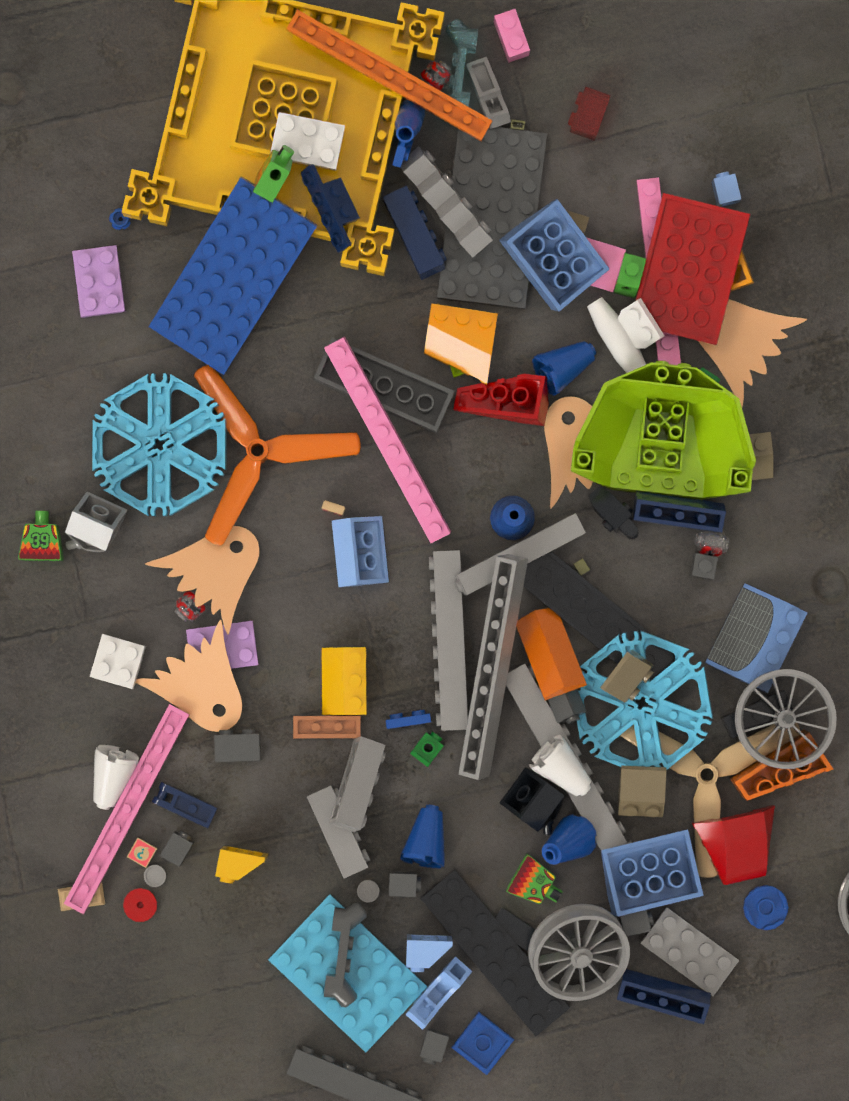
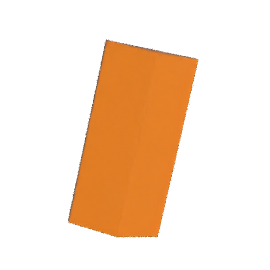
(550, 653)

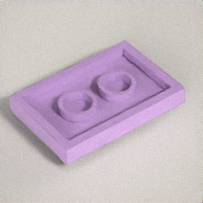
(98, 281)
(239, 643)

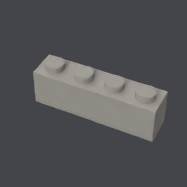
(357, 784)
(341, 841)

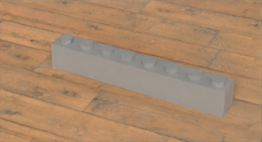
(450, 641)

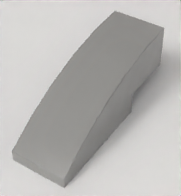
(488, 92)

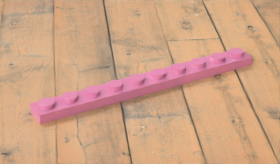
(649, 203)
(387, 439)
(126, 809)

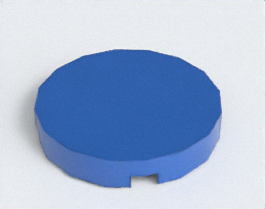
(765, 907)

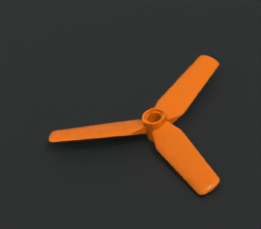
(279, 449)

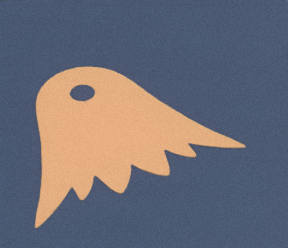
(743, 341)
(561, 441)
(214, 571)
(201, 684)

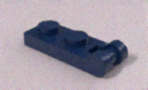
(185, 805)

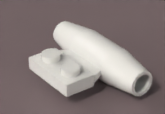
(625, 332)

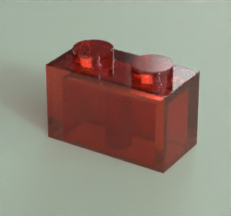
(589, 113)

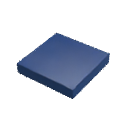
(482, 1043)

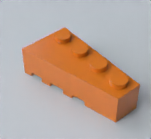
(763, 779)

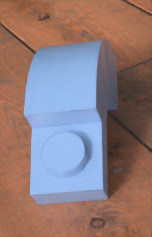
(438, 992)

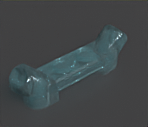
(466, 42)

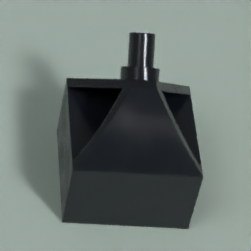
(533, 801)

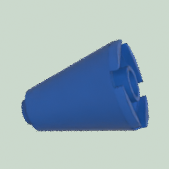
(563, 364)
(512, 528)
(426, 839)
(570, 840)

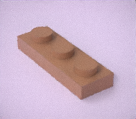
(326, 726)

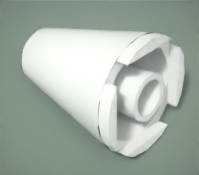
(561, 767)
(111, 774)

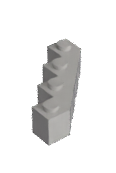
(449, 205)

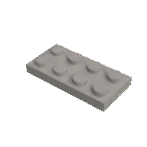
(689, 951)

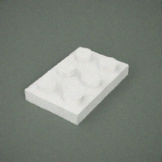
(310, 139)

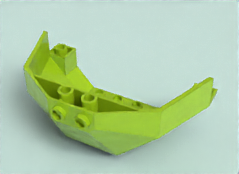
(666, 435)

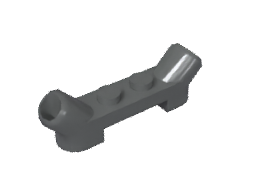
(335, 984)

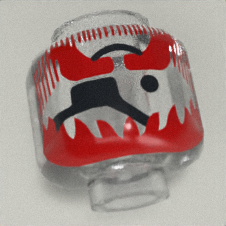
(436, 74)
(711, 543)
(186, 607)

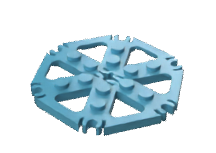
(141, 434)
(663, 710)

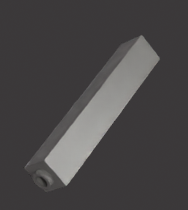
(529, 548)

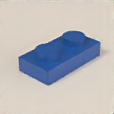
(417, 717)

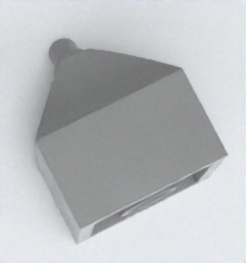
(94, 524)

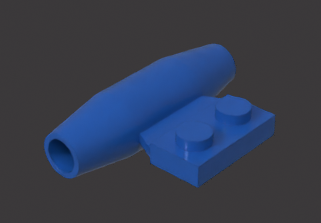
(407, 126)

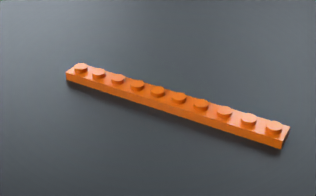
(389, 75)

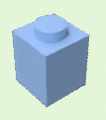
(726, 189)

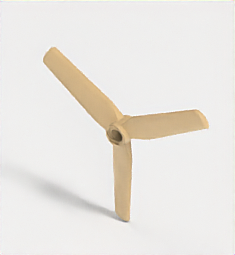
(728, 762)

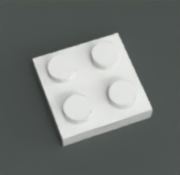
(117, 661)

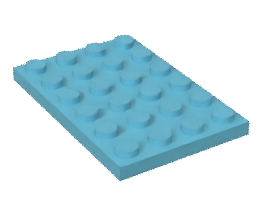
(375, 974)

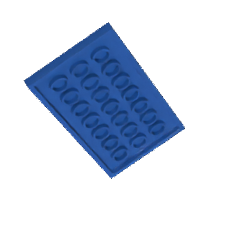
(232, 276)

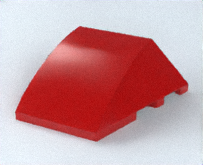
(738, 844)

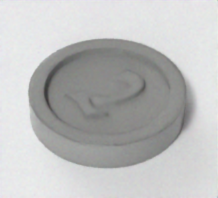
(155, 875)
(368, 891)

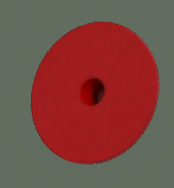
(140, 905)

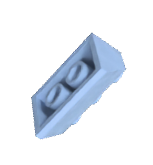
(360, 551)
(425, 950)

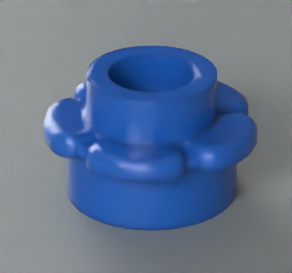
(116, 224)

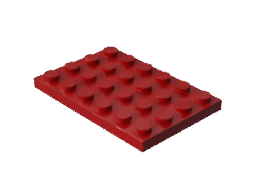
(692, 266)

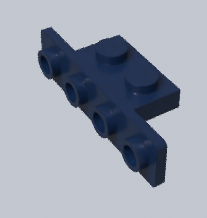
(332, 204)

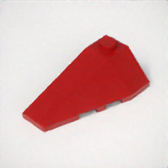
(512, 399)

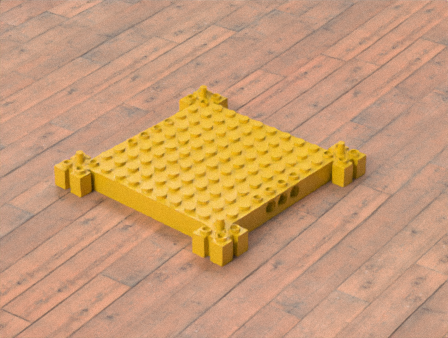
(226, 103)

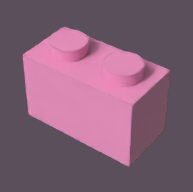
(511, 35)

